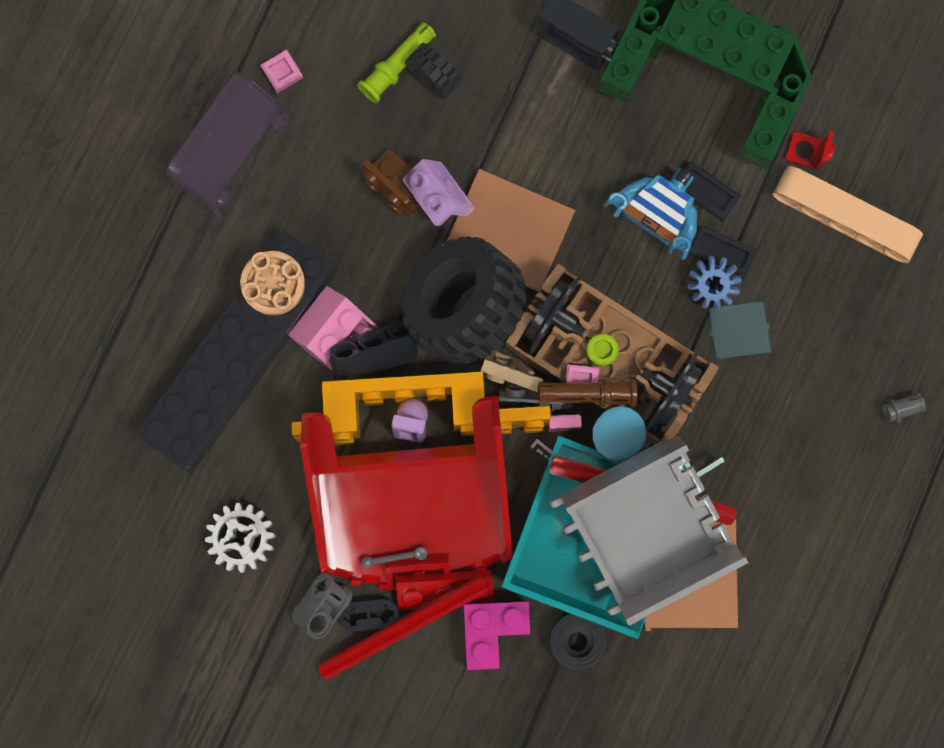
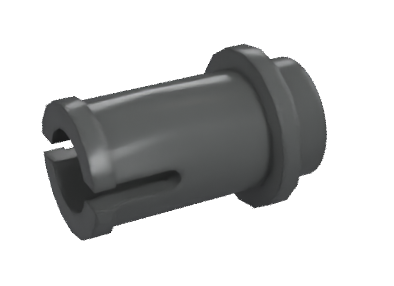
(904, 407)

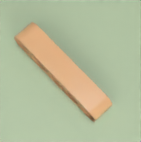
(847, 214)

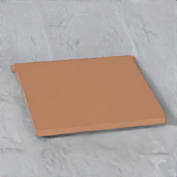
(516, 223)
(707, 607)

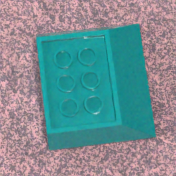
(548, 560)

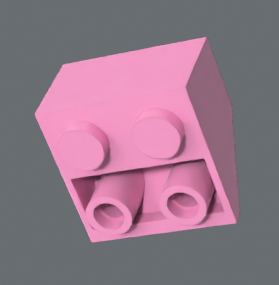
(328, 322)

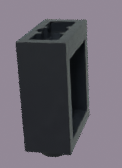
(578, 32)

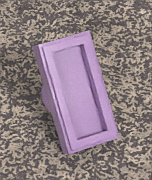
(410, 421)

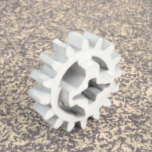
(246, 551)

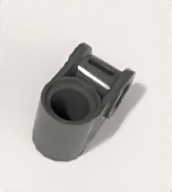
(320, 607)

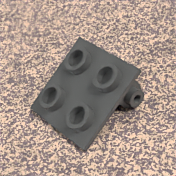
(512, 395)

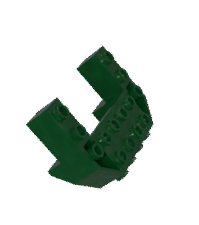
(727, 41)

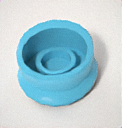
(619, 433)

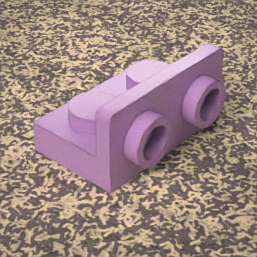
(437, 191)

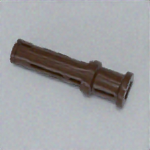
(601, 392)

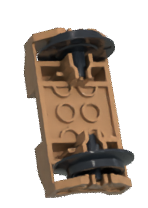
(642, 354)

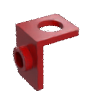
(822, 150)

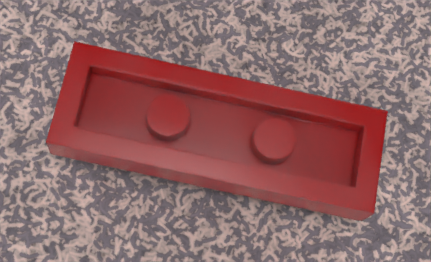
(419, 590)

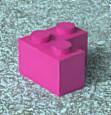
(484, 626)

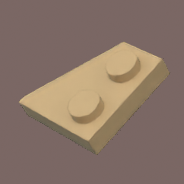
(504, 367)

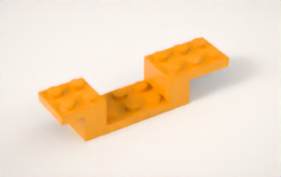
(342, 403)

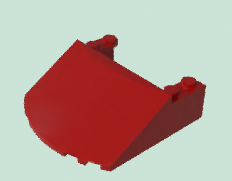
(408, 499)

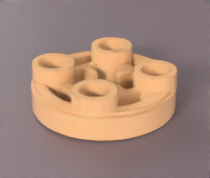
(272, 283)

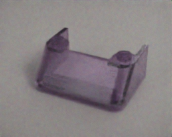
(223, 142)

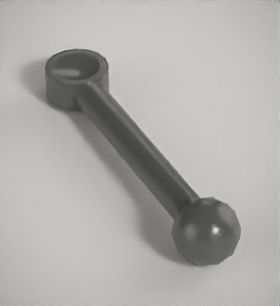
(420, 553)

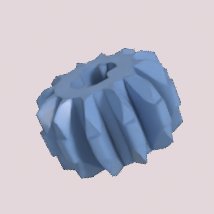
(726, 280)

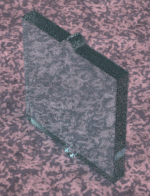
(740, 330)

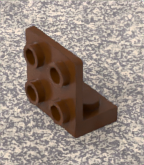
(387, 178)

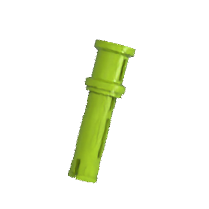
(387, 72)

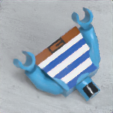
(660, 209)

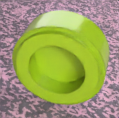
(602, 350)

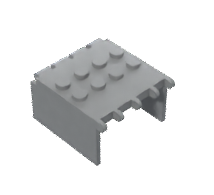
(650, 530)

